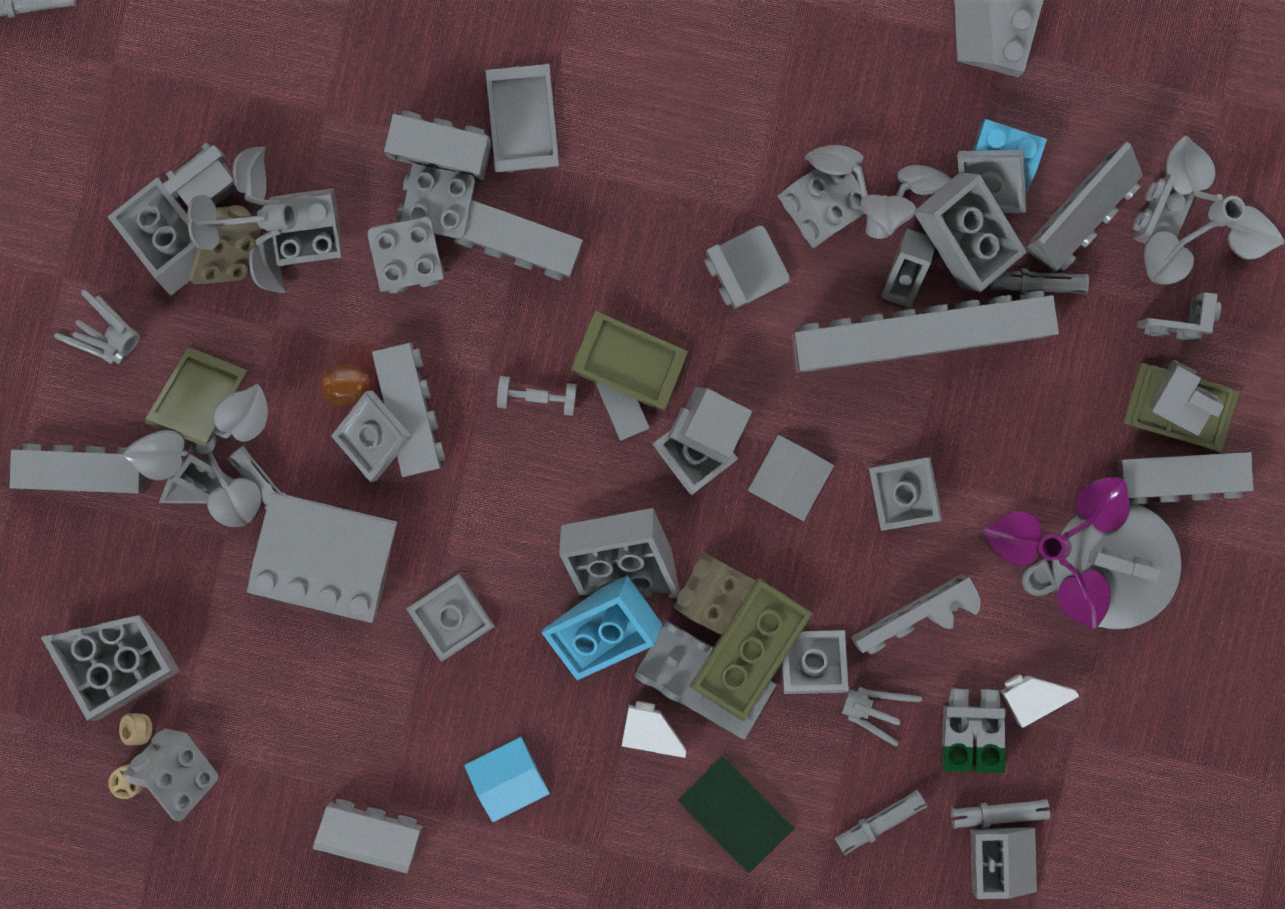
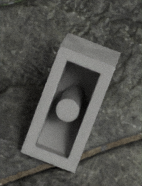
(908, 268)

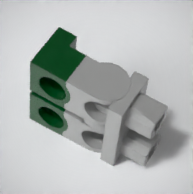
(969, 723)

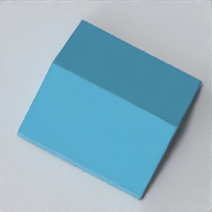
(506, 779)

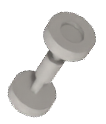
(534, 395)

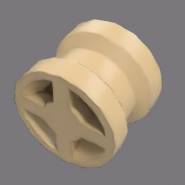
(120, 786)

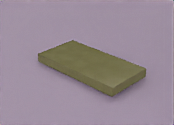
(751, 649)

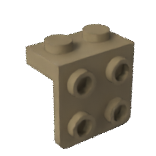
(231, 256)
(713, 593)

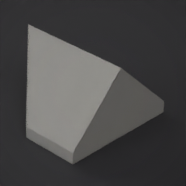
(192, 481)

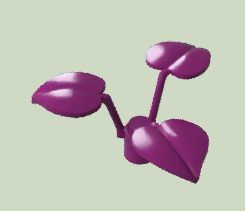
(1017, 541)

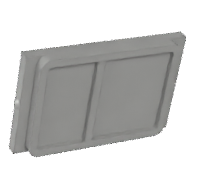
(522, 118)

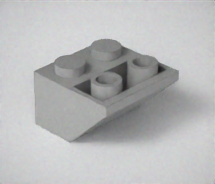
(315, 232)
(1003, 862)

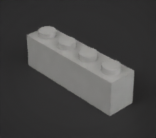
(522, 240)
(406, 399)
(74, 470)
(1187, 476)

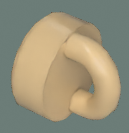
(135, 729)

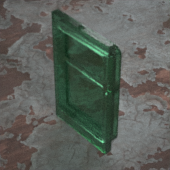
(735, 814)

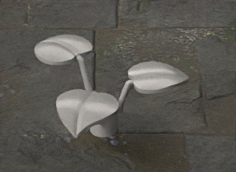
(882, 212)
(273, 217)
(1250, 231)
(238, 414)

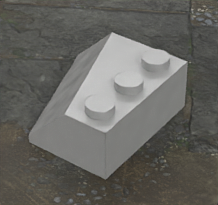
(996, 33)
(618, 547)
(110, 663)

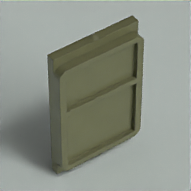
(629, 361)
(192, 395)
(1140, 415)

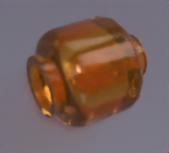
(344, 384)

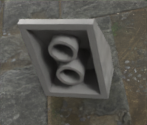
(158, 234)

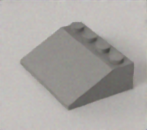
(1086, 208)
(322, 557)

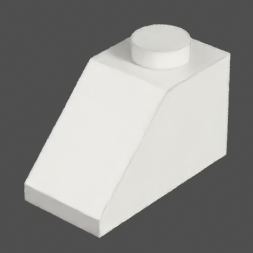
(1034, 698)
(650, 731)

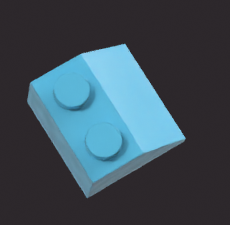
(1001, 137)

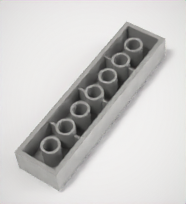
(925, 333)

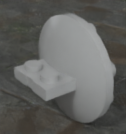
(1136, 560)

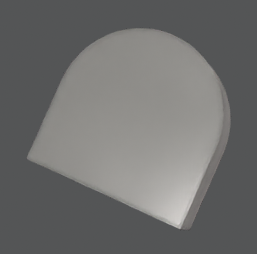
(1038, 579)

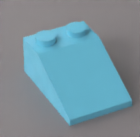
(604, 629)

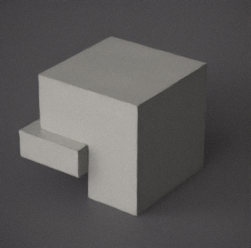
(202, 175)
(1183, 401)
(710, 424)

